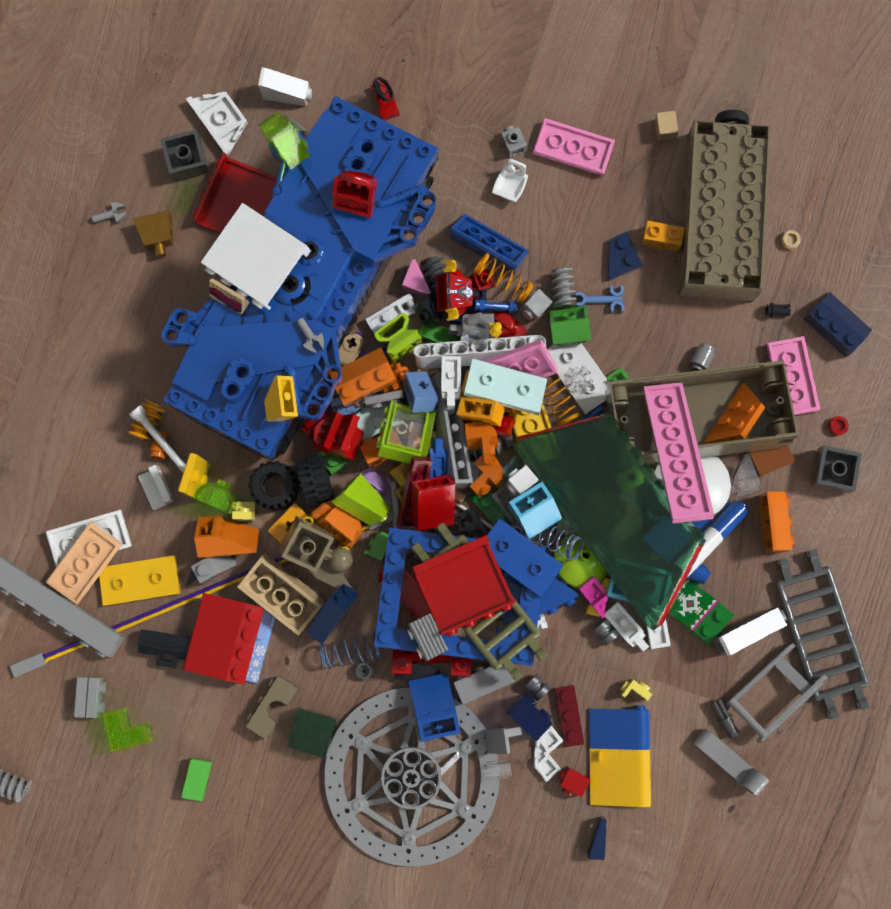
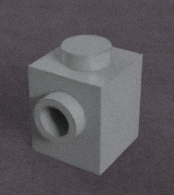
(535, 305)

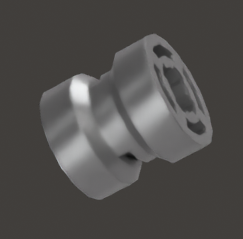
(605, 632)
(537, 687)

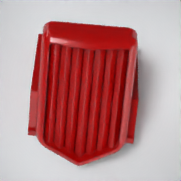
(354, 193)
(338, 435)

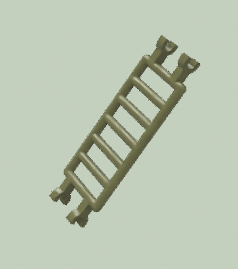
(529, 640)

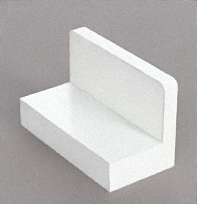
(156, 488)

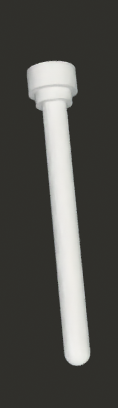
(139, 415)

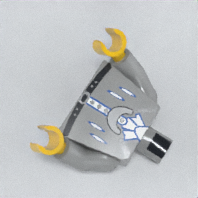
(476, 327)

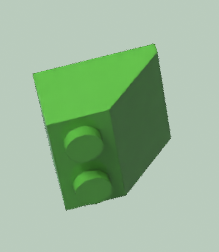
(570, 325)

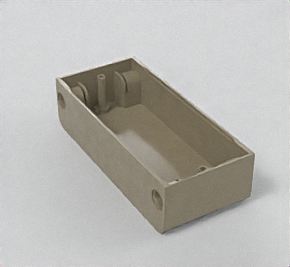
(725, 211)
(707, 398)

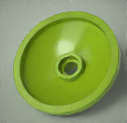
(580, 569)

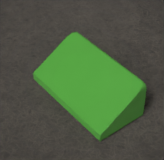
(436, 333)
(196, 779)

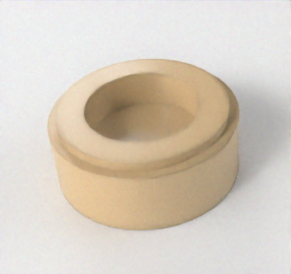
(790, 239)

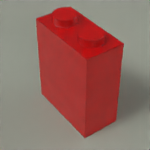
(432, 502)

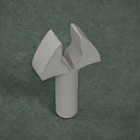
(111, 214)
(310, 336)

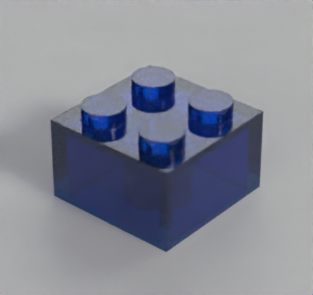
(529, 717)

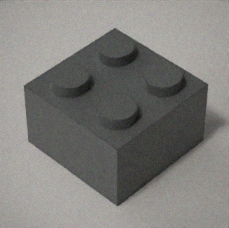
(184, 155)
(836, 469)

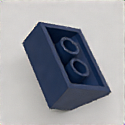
(838, 324)

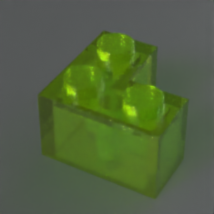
(284, 138)
(121, 734)

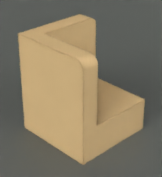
(666, 125)

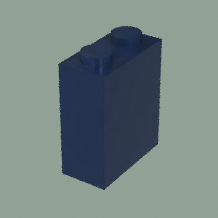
(332, 613)

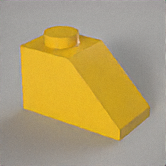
(281, 399)

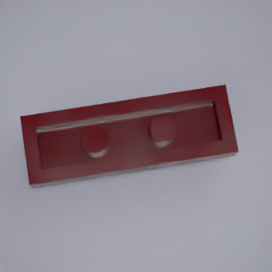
(569, 716)

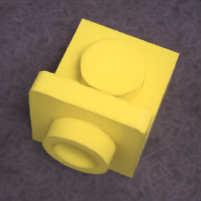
(244, 512)

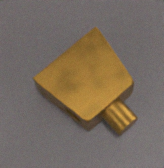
(156, 231)

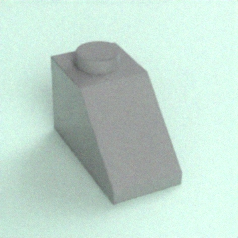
(213, 567)

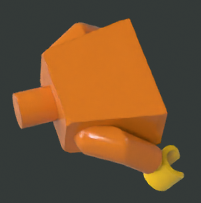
(340, 523)

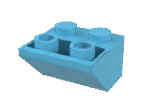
(535, 510)

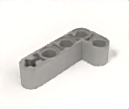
(730, 762)

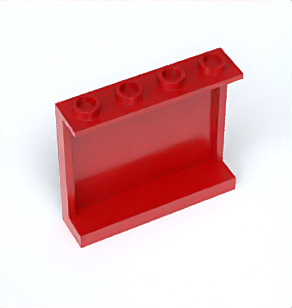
(228, 189)
(463, 586)

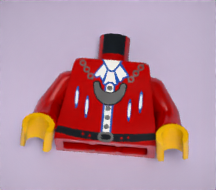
(454, 291)

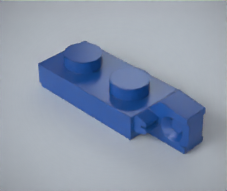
(439, 458)

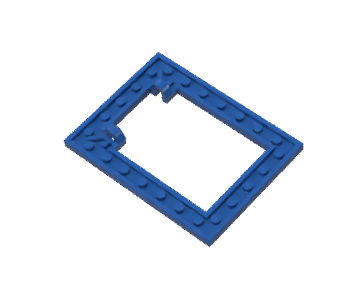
(392, 638)

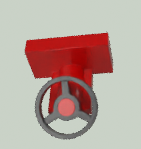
(384, 98)

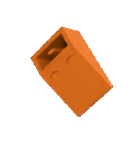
(224, 537)

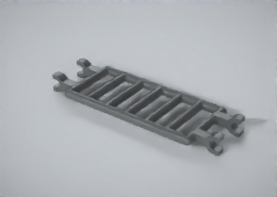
(832, 589)

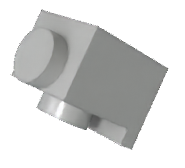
(513, 147)

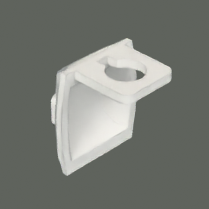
(510, 181)

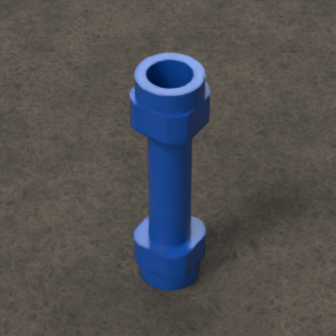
(481, 305)

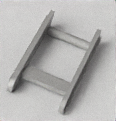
(792, 675)

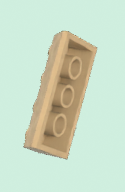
(281, 594)

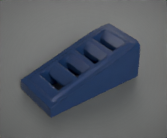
(597, 846)

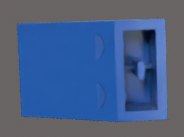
(434, 707)

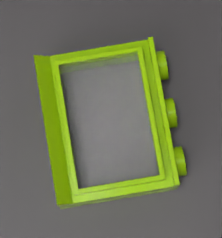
(405, 433)

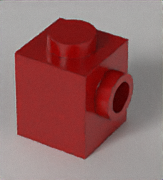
(573, 782)

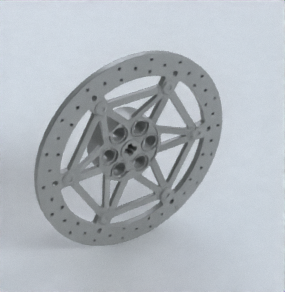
(361, 801)

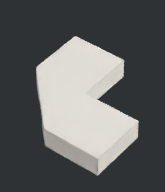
(542, 760)

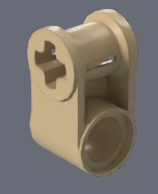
(348, 352)

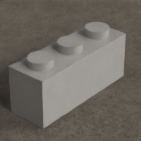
(481, 682)

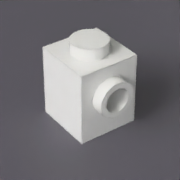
(521, 480)

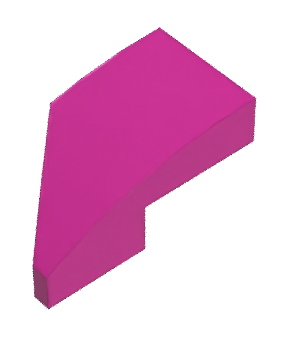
(595, 595)

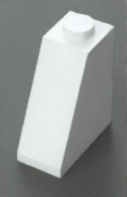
(283, 88)

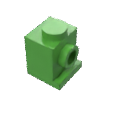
(378, 546)

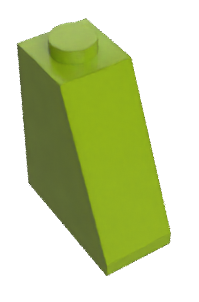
(362, 501)

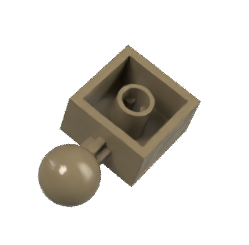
(312, 555)

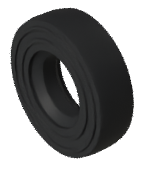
(735, 116)

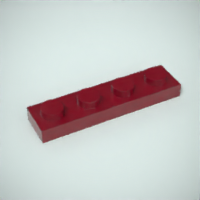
(418, 470)

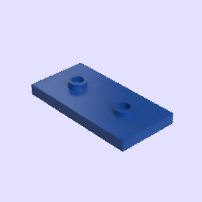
(522, 558)

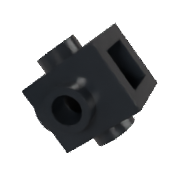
(428, 310)

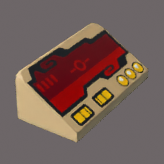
(227, 296)

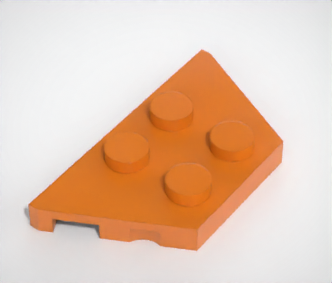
(737, 418)

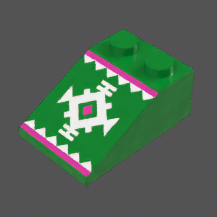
(700, 612)

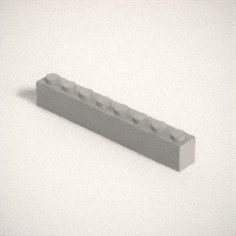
(58, 610)

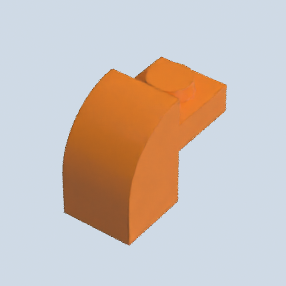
(482, 436)
(491, 475)

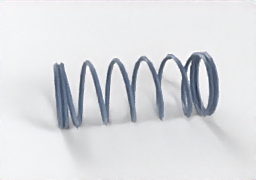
(567, 553)
(324, 658)

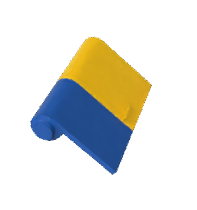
(620, 757)

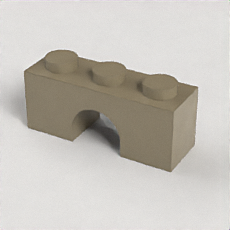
(261, 720)

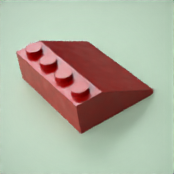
(223, 638)

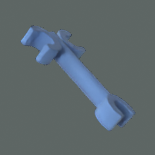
(615, 299)

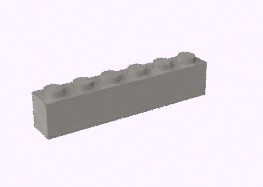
(451, 430)

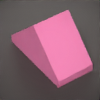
(415, 282)

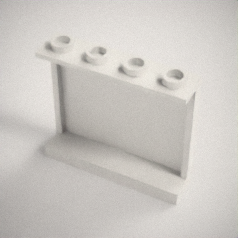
(253, 256)

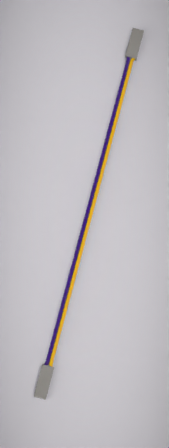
(39, 660)

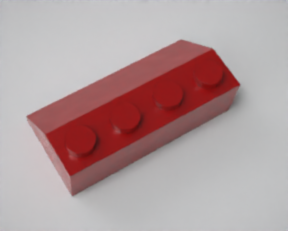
(411, 596)

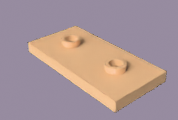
(84, 563)

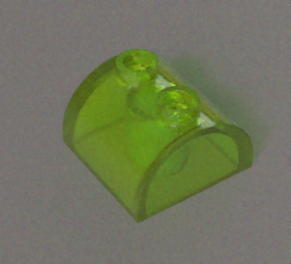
(217, 496)

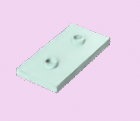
(505, 386)

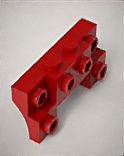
(403, 660)

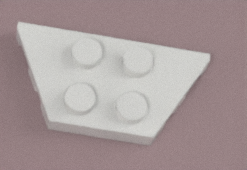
(220, 118)

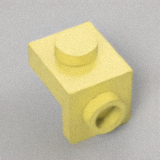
(640, 688)

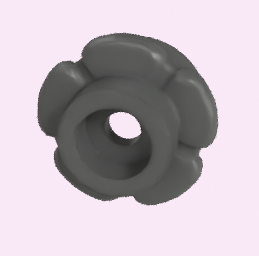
(369, 671)

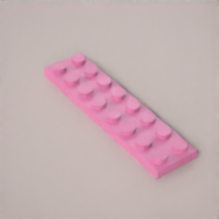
(678, 453)

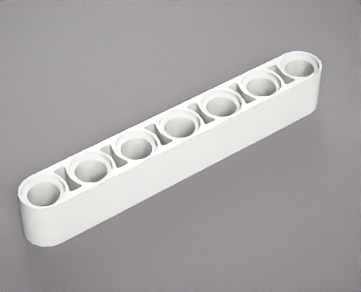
(430, 354)

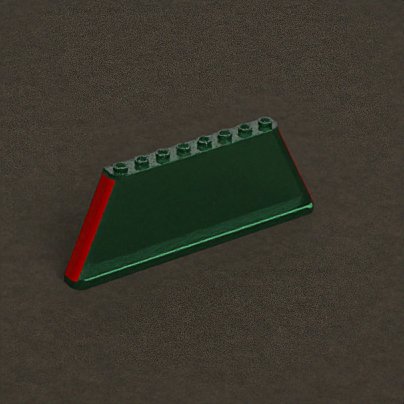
(616, 509)

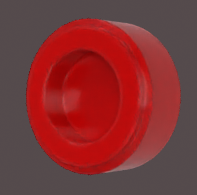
(838, 426)

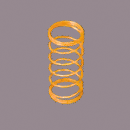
(480, 267)
(569, 419)

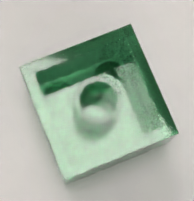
(312, 732)

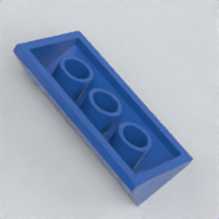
(484, 240)

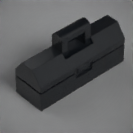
(162, 643)

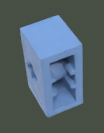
(420, 392)

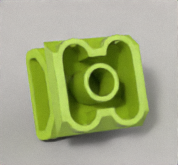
(398, 338)

